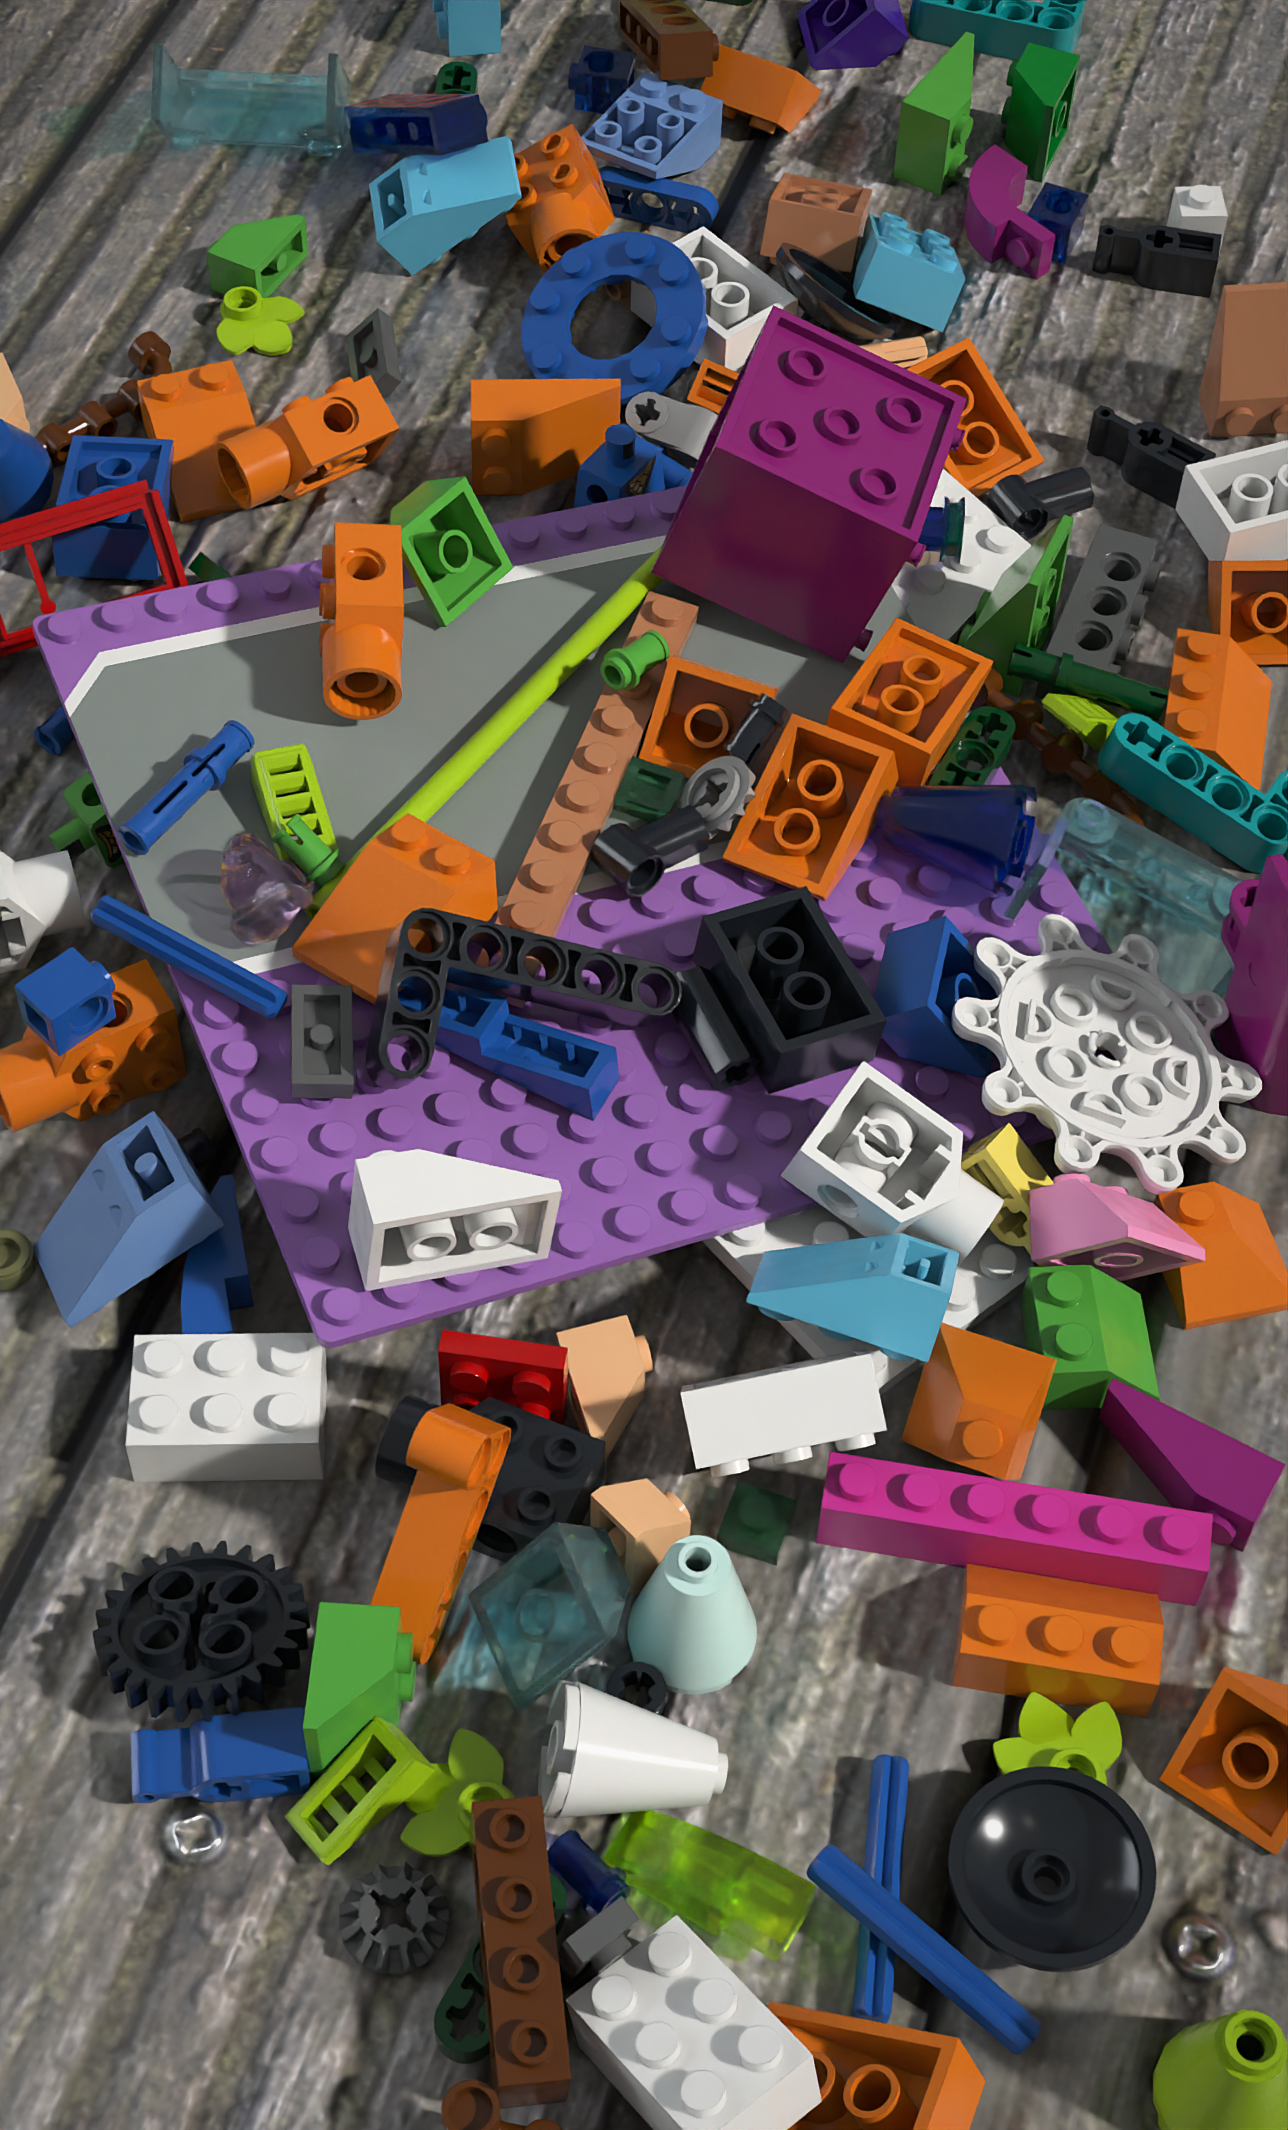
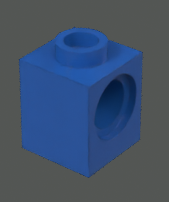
(66, 1000)

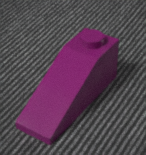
(1193, 1462)

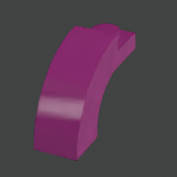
(995, 222)

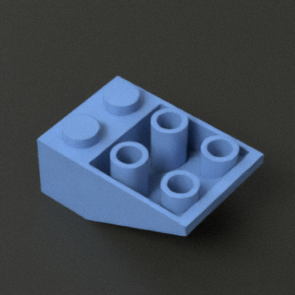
(658, 128)
(124, 1219)

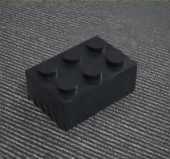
(790, 988)

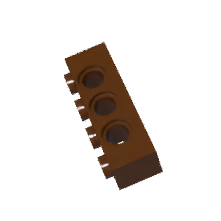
(668, 38)
(519, 1952)

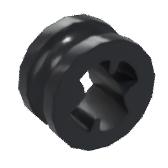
(640, 1675)

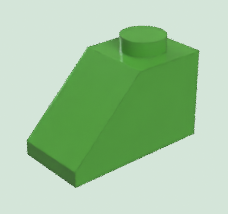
(258, 254)

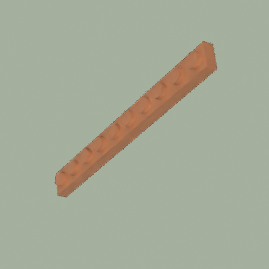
(589, 787)

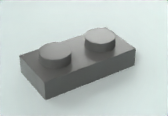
(374, 352)
(321, 1041)
(597, 1943)

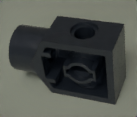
(540, 1482)

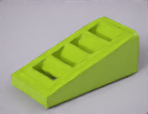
(1083, 717)
(283, 772)
(372, 1806)

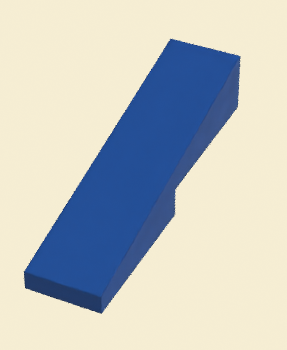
(531, 1054)

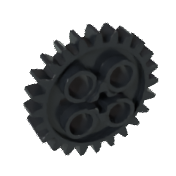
(245, 1640)

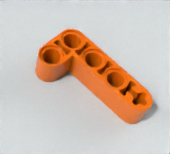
(456, 1473)

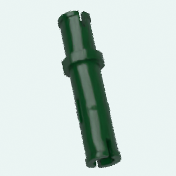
(1086, 681)

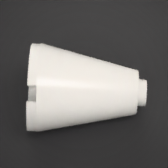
(622, 1758)

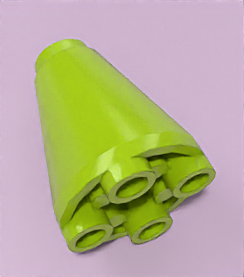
(1224, 2075)

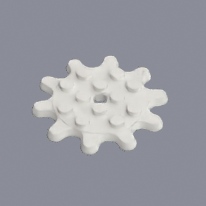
(1067, 1006)

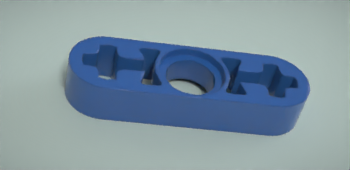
(686, 196)

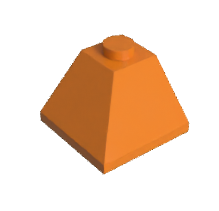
(1242, 1262)
(979, 1402)
(1238, 1757)

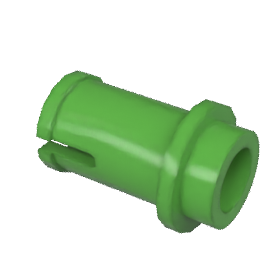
(625, 666)
(312, 854)

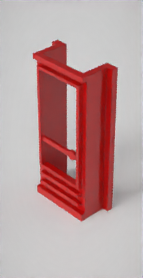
(79, 514)

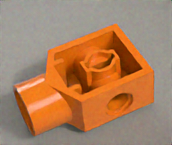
(560, 197)
(308, 444)
(365, 620)
(109, 1068)

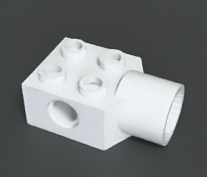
(35, 901)
(892, 1167)

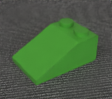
(937, 122)
(1021, 604)

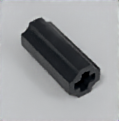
(713, 1030)

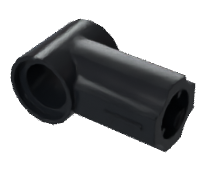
(1032, 504)
(641, 855)

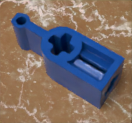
(223, 1758)

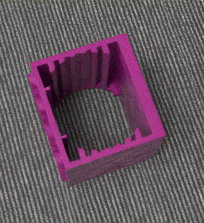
(812, 486)

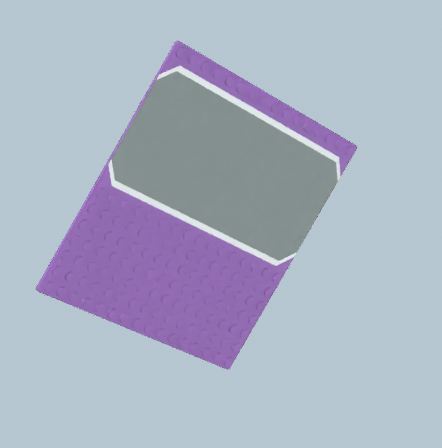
(667, 1149)

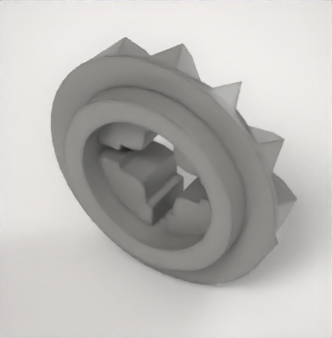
(701, 792)

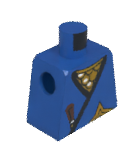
(619, 468)

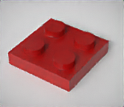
(505, 1369)

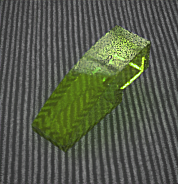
(712, 1881)

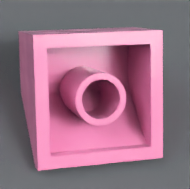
(1105, 1229)

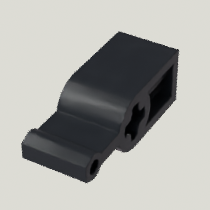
(1160, 258)
(1148, 453)

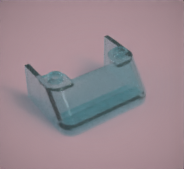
(249, 106)
(1139, 863)

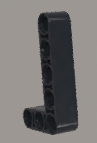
(503, 976)

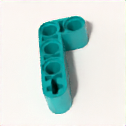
(999, 26)
(1197, 791)

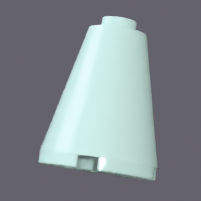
(693, 1619)

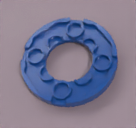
(610, 261)

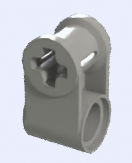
(671, 424)

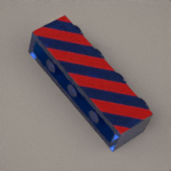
(417, 124)

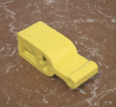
(1010, 1171)

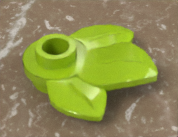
(256, 322)
(1055, 1740)
(446, 1797)

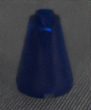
(963, 829)

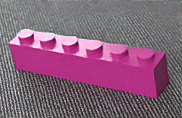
(1014, 1527)

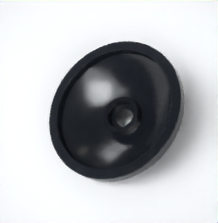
(1061, 1829)

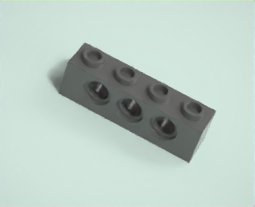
(1106, 601)

